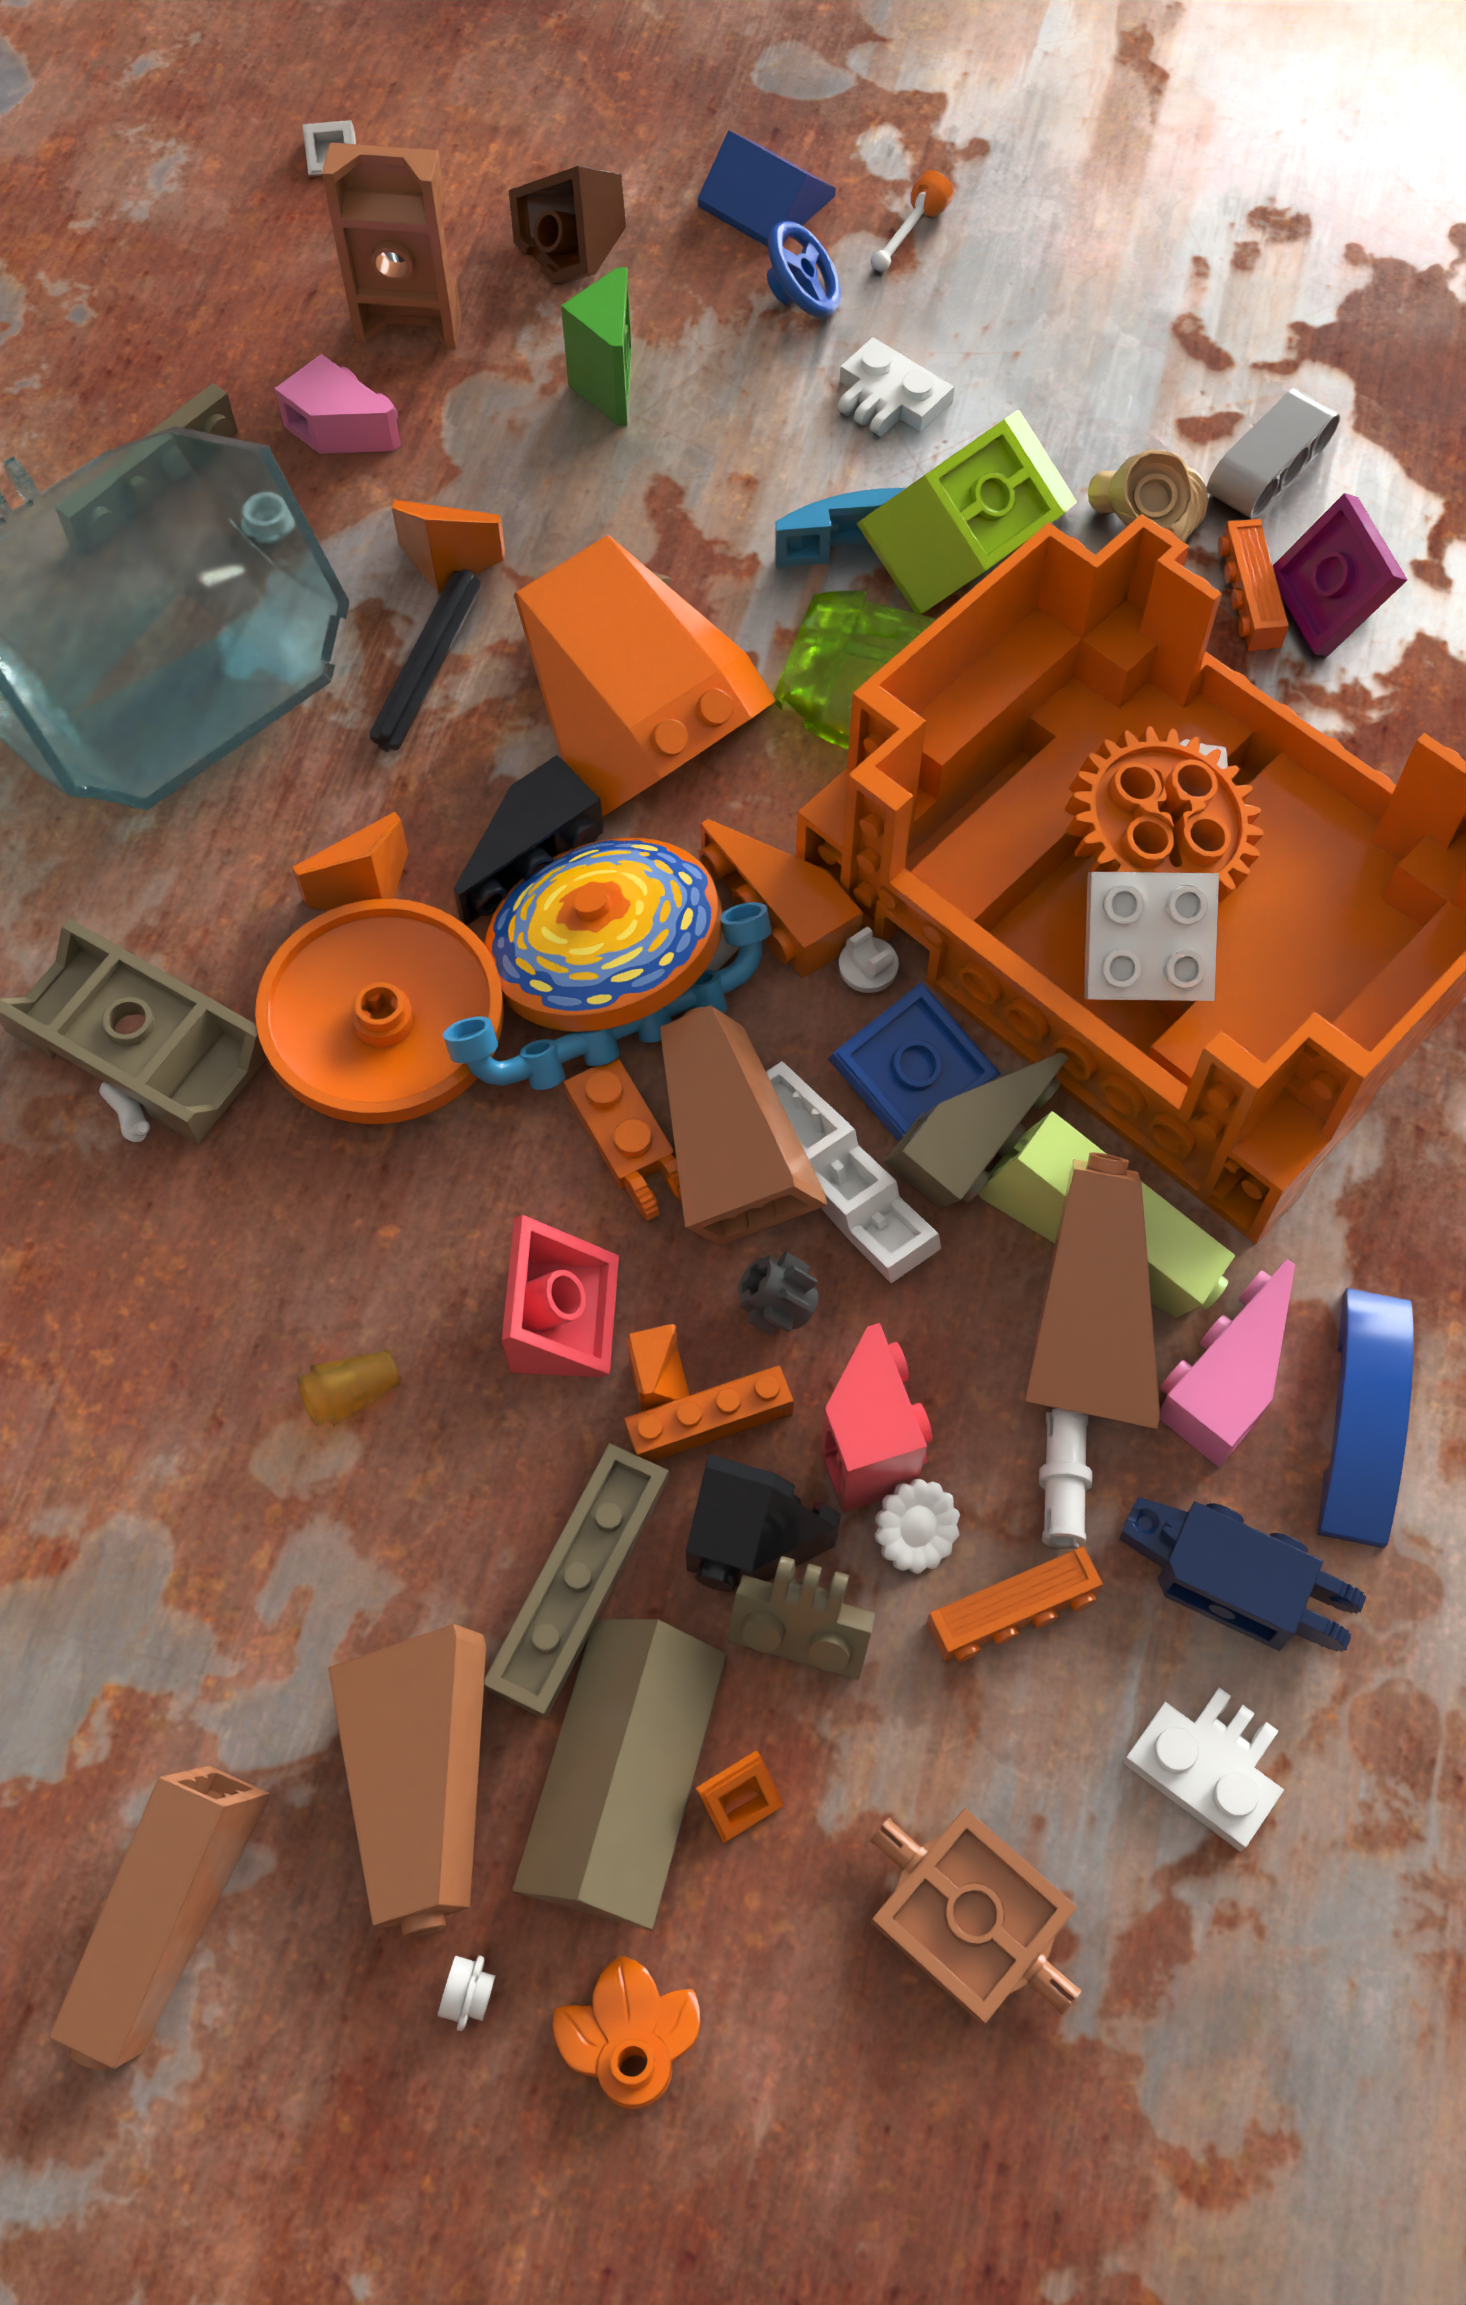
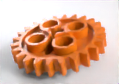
(1161, 813)

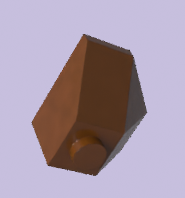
(569, 221)

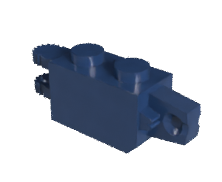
(1240, 1573)

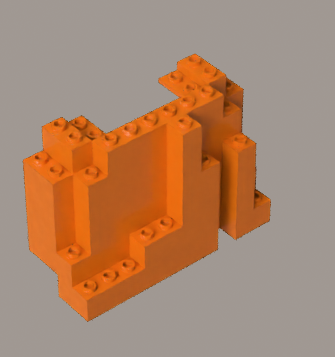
(958, 835)

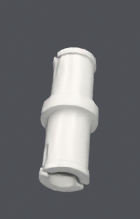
(1065, 1479)

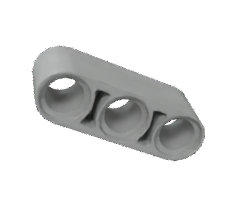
(1273, 453)

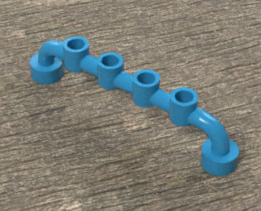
(541, 1061)

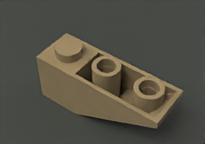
(958, 1138)

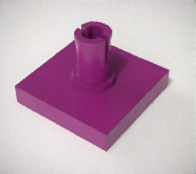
(1337, 575)

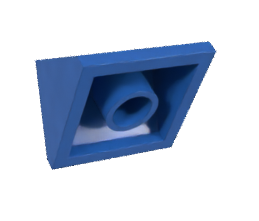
(759, 189)

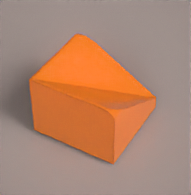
(656, 1366)

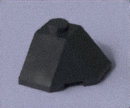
(749, 1522)

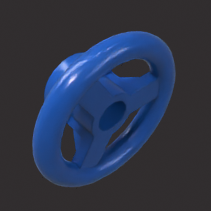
(795, 277)

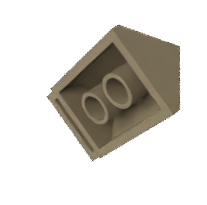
(622, 1772)

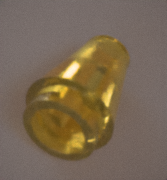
(346, 1385)

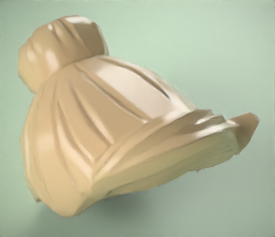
(1155, 486)

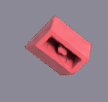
(870, 1426)

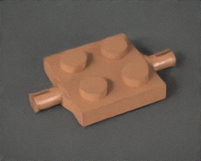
(974, 1916)

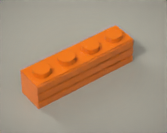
(1253, 585)
(709, 1415)
(1013, 1604)

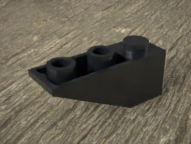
(535, 822)

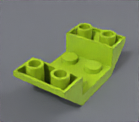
(967, 513)

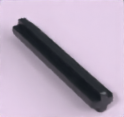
(425, 660)

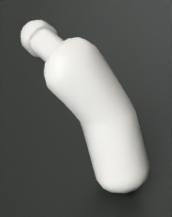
(130, 1115)

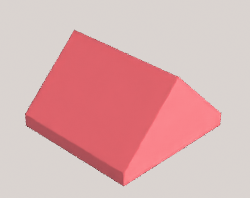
(558, 1303)

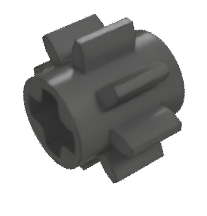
(778, 1293)

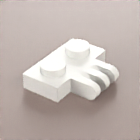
(890, 389)
(1209, 1767)

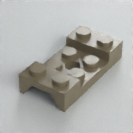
(181, 1061)

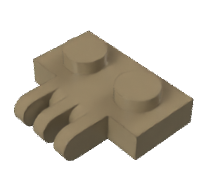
(802, 1620)

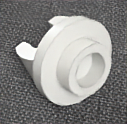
(868, 962)

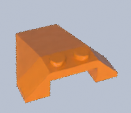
(631, 671)

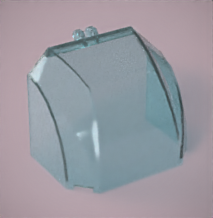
(157, 613)

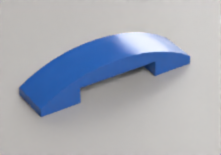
(1369, 1419)

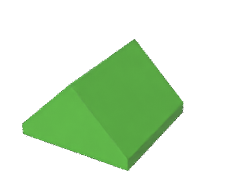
(600, 344)

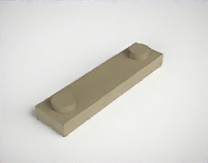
(576, 1581)

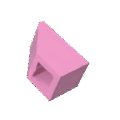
(336, 411)

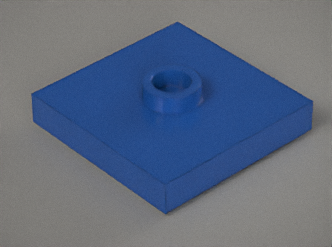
(911, 1060)

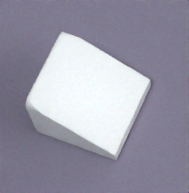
(317, 140)

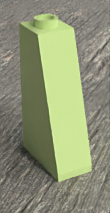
(1032, 1186)

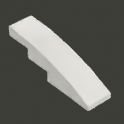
(858, 1191)

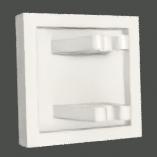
(1151, 936)

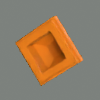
(739, 1796)

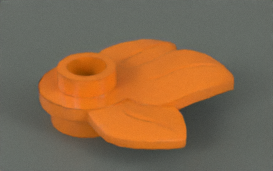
(627, 2022)

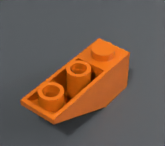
(804, 902)

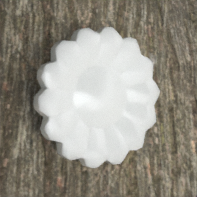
(917, 1526)

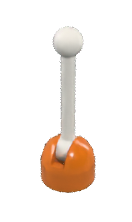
(928, 197)

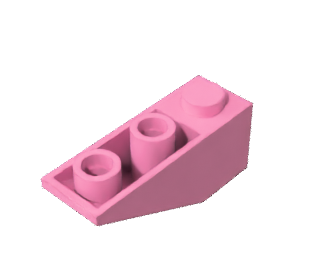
(1235, 1378)

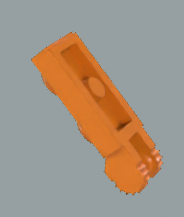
(624, 1132)

